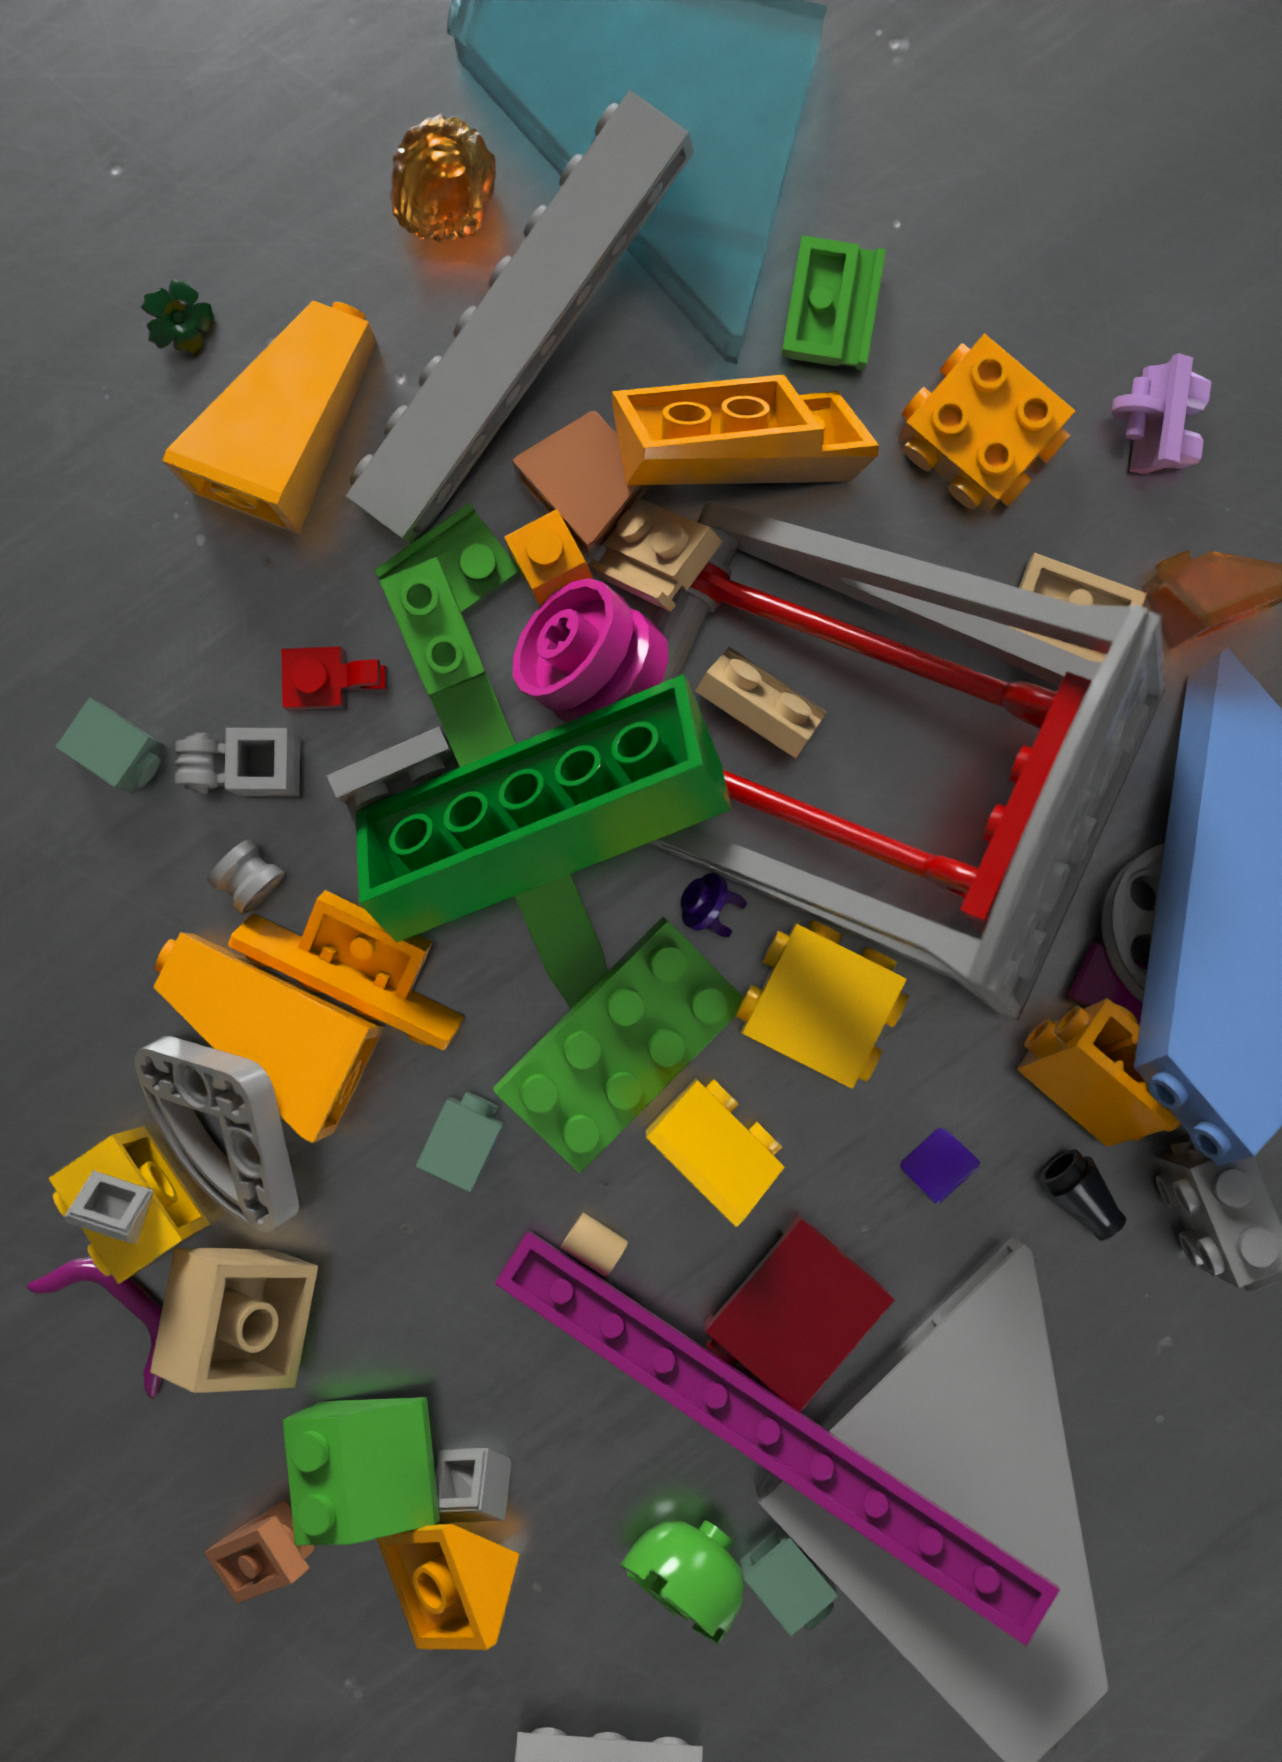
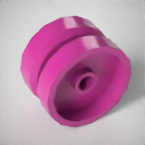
(587, 651)

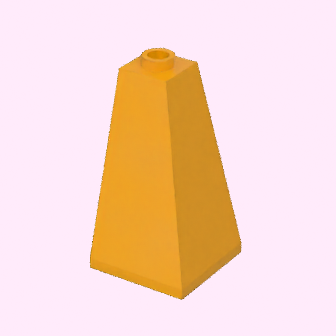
(279, 420)
(298, 1036)

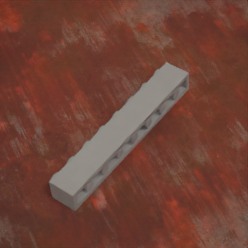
(522, 316)

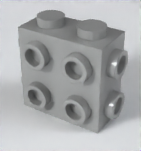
(1224, 1215)

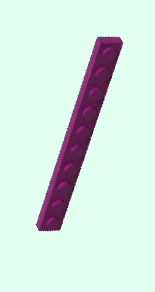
(780, 1439)

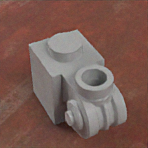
(247, 764)

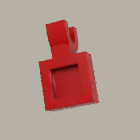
(319, 678)

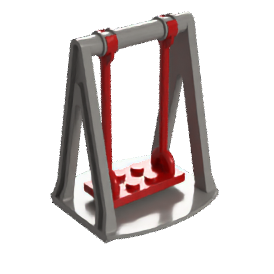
(1061, 783)

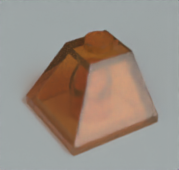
(1210, 593)

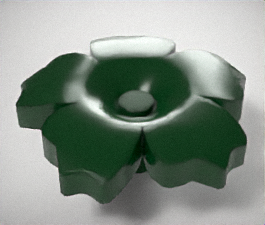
(177, 317)

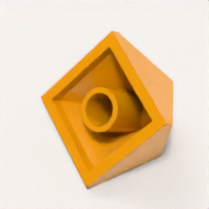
(450, 1585)

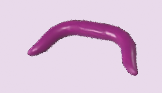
(126, 1292)

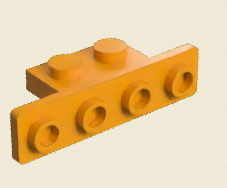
(355, 963)

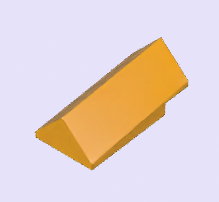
(738, 434)

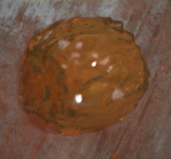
(442, 179)

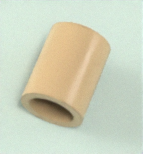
(594, 1244)

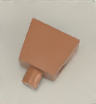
(581, 477)

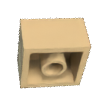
(233, 1319)

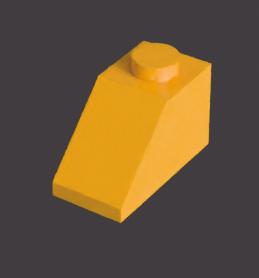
(546, 556)

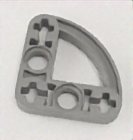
(257, 1175)

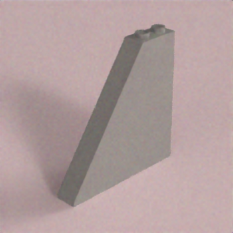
(979, 1430)

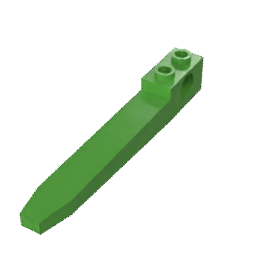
(476, 729)

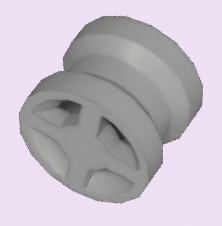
(245, 876)

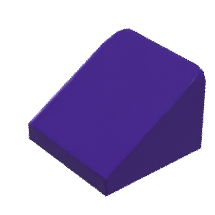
(939, 1165)

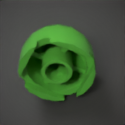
(689, 1574)

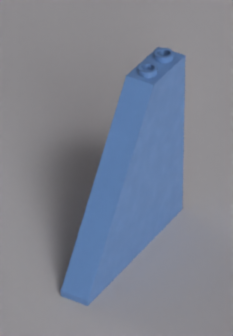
(1216, 942)

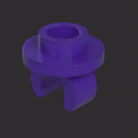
(704, 901)

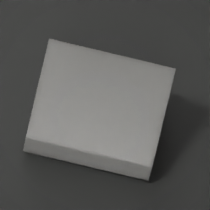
(111, 1207)

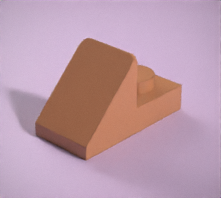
(260, 1555)

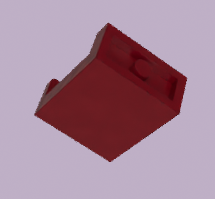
(797, 1314)

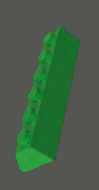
(539, 810)

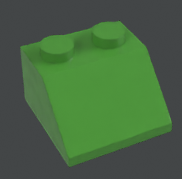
(360, 1470)

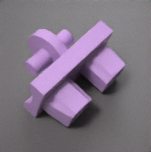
(1158, 415)

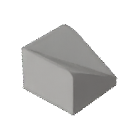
(472, 1484)

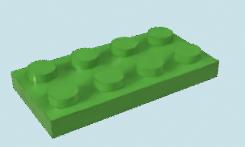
(620, 1045)

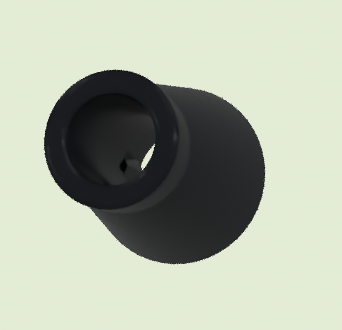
(1081, 1192)

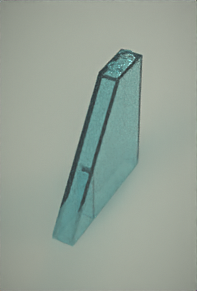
(715, 68)

